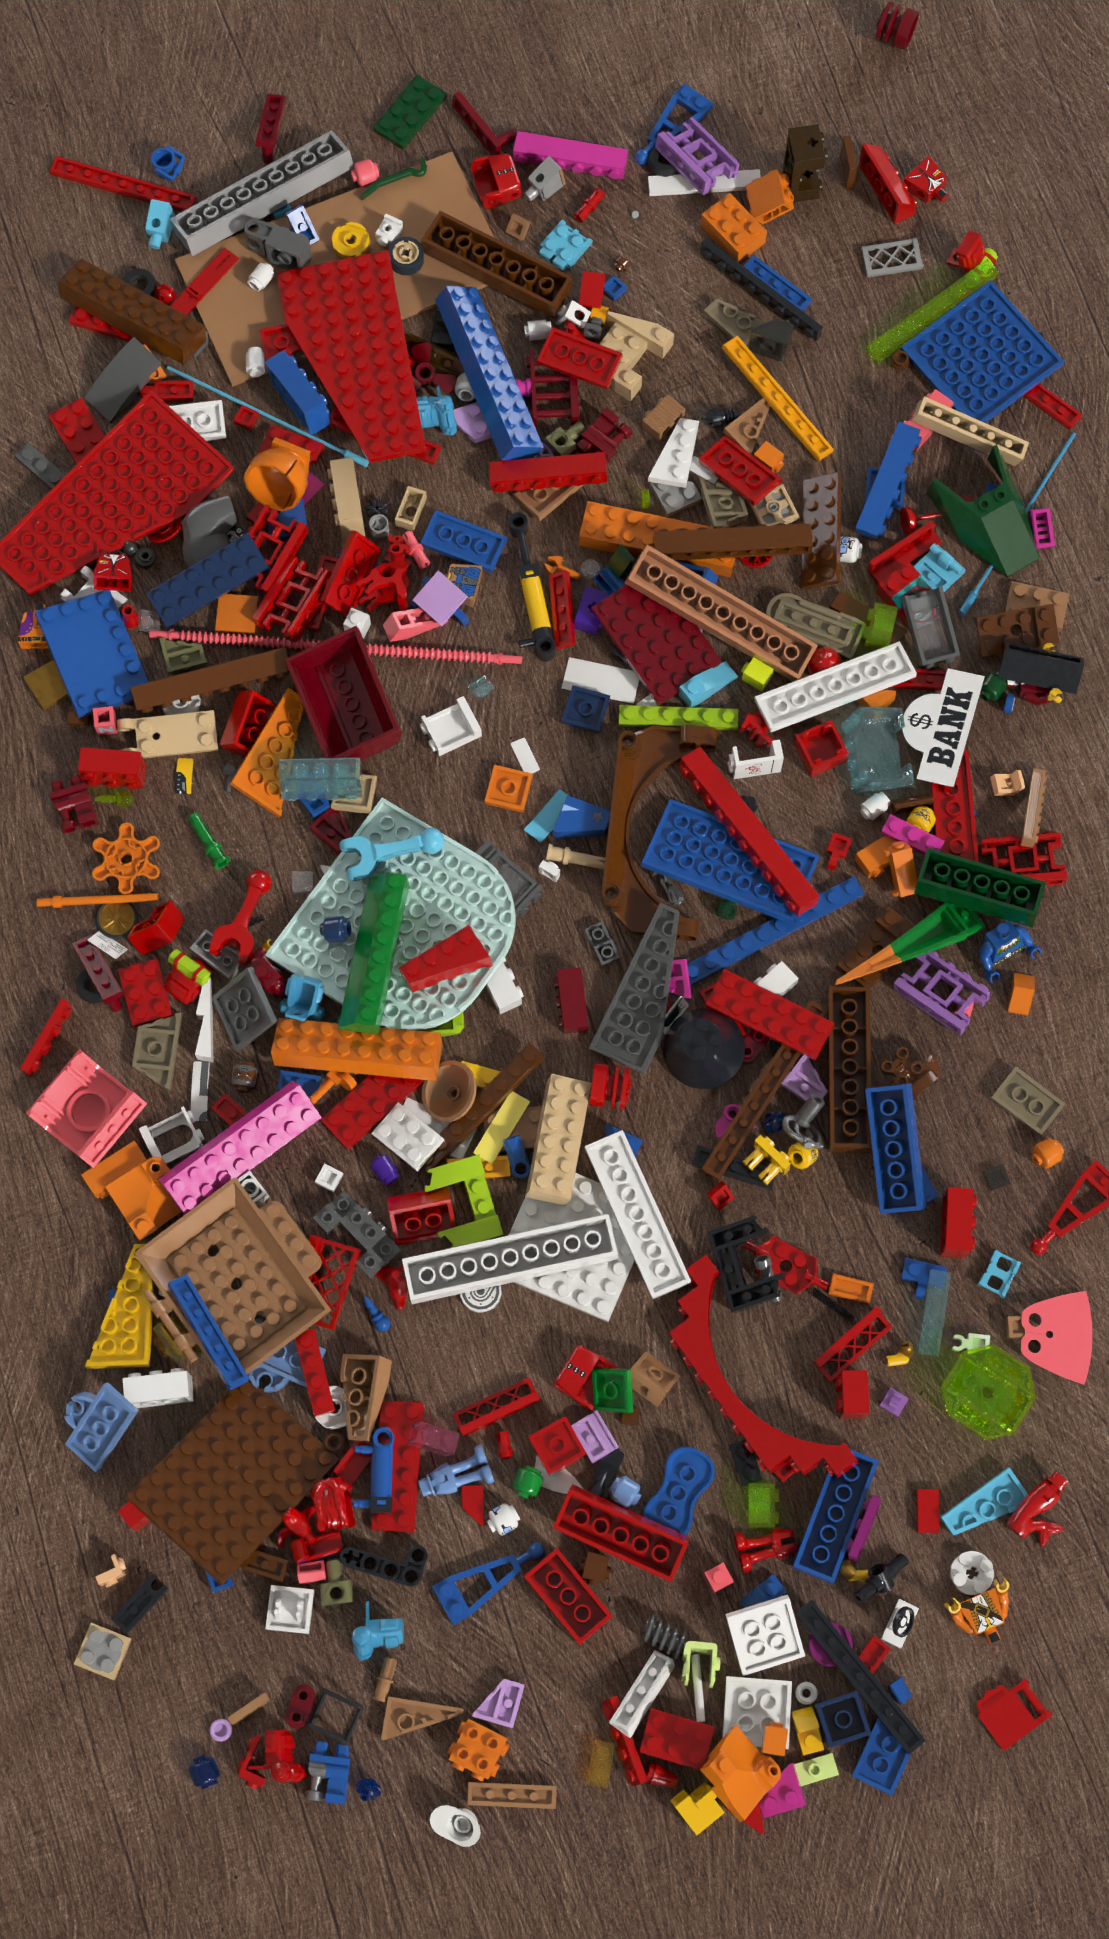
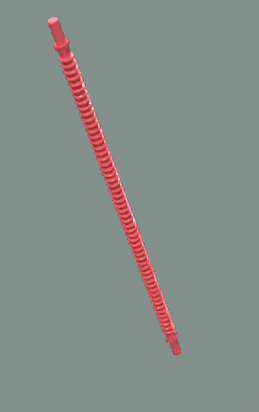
(174, 635)

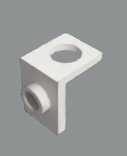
(567, 312)

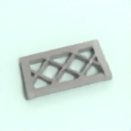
(896, 269)

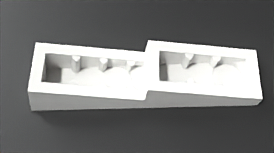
(205, 1012)

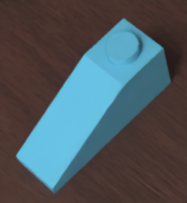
(706, 684)

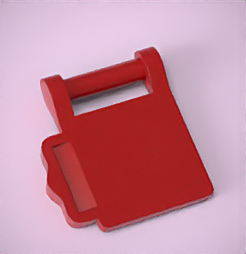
(1006, 1714)

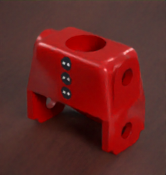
(496, 180)
(576, 1376)

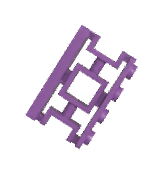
(688, 165)
(933, 1004)

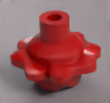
(165, 294)

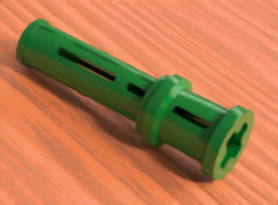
(212, 847)

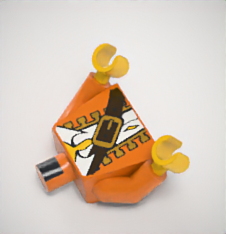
(982, 1612)

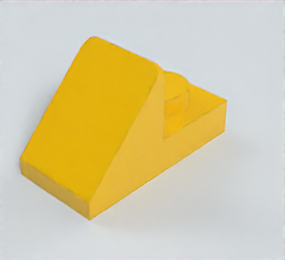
(807, 1730)

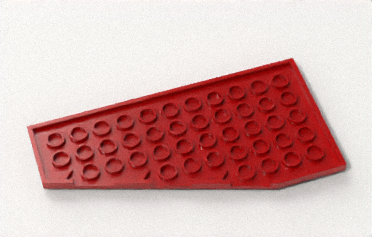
(357, 346)
(121, 491)

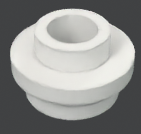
(813, 1693)

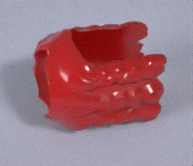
(333, 1504)

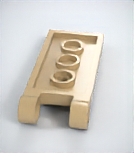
(178, 734)

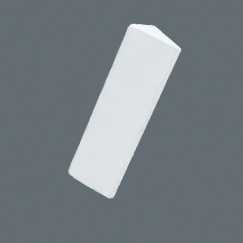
(642, 1693)

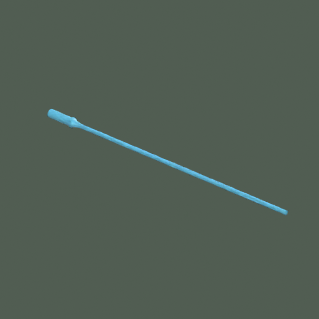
(346, 453)

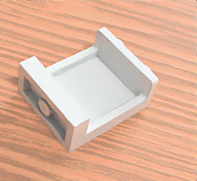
(451, 727)

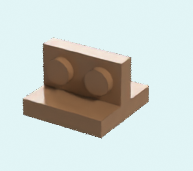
(652, 1378)

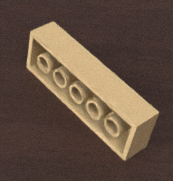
(558, 1140)

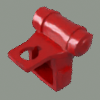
(280, 1758)

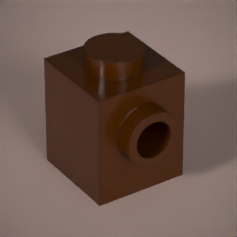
(595, 1569)

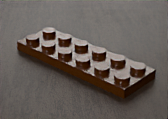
(823, 512)

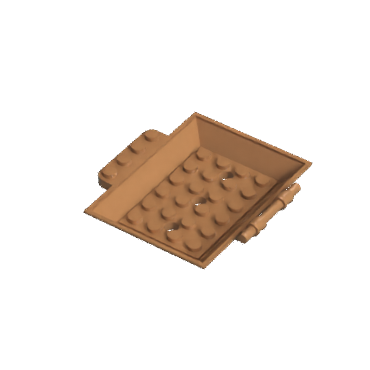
(253, 1245)

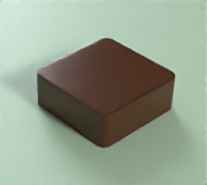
(631, 1418)

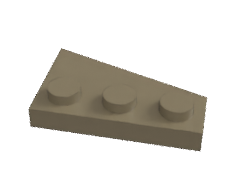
(731, 320)

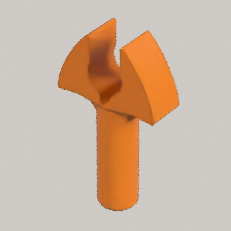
(559, 567)

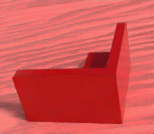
(158, 929)

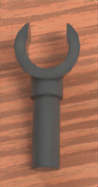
(231, 771)

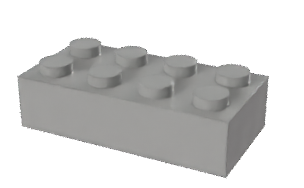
(225, 963)

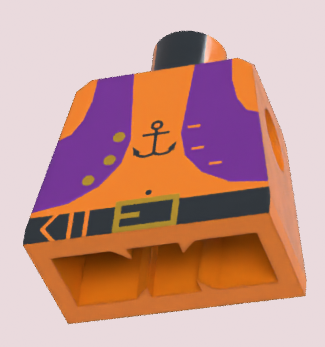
(30, 633)

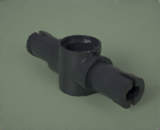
(881, 1578)

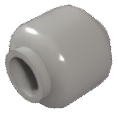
(463, 389)

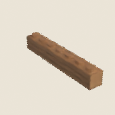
(1033, 808)

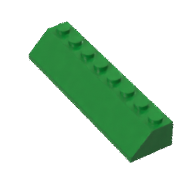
(374, 953)

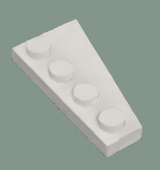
(675, 460)

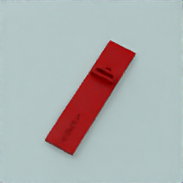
(205, 281)

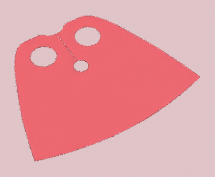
(1071, 1345)

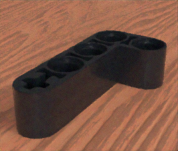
(382, 1563)

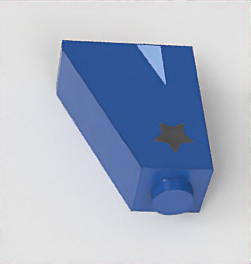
(581, 820)

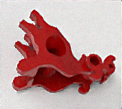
(388, 580)

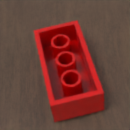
(568, 1596)

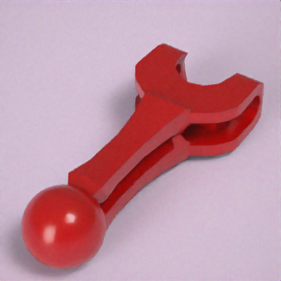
(236, 933)

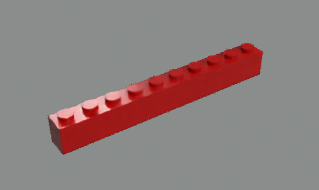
(748, 832)

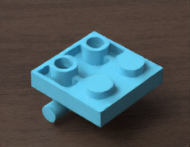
(939, 568)

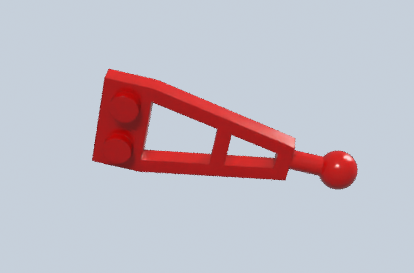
(1098, 1178)

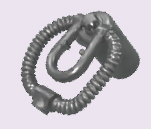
(804, 1119)

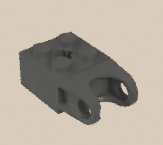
(279, 245)

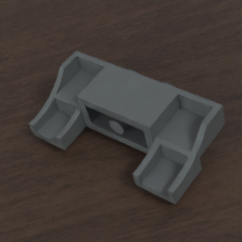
(359, 1224)

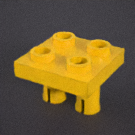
(765, 1149)

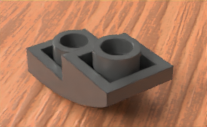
(601, 943)

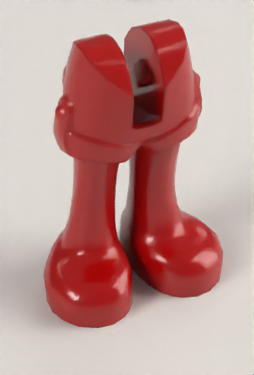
(776, 1550)

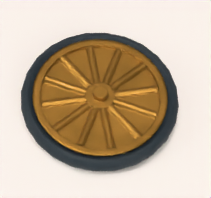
(116, 919)

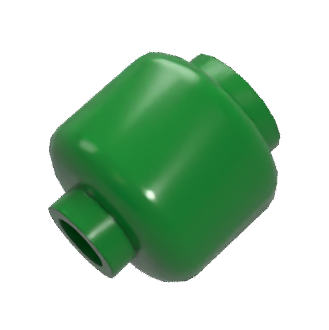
(527, 1482)

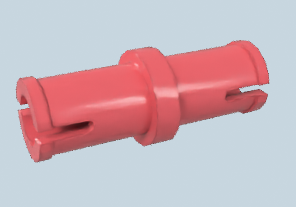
(416, 550)

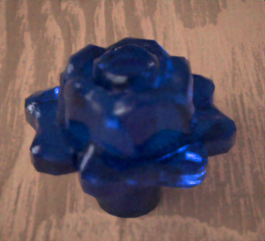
(774, 1122)
(368, 1789)

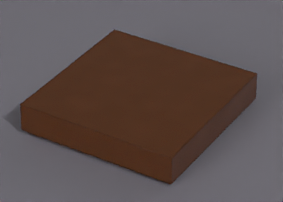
(848, 162)

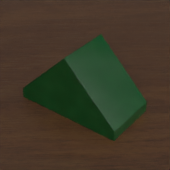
(621, 562)

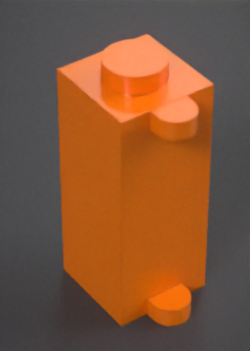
(902, 868)

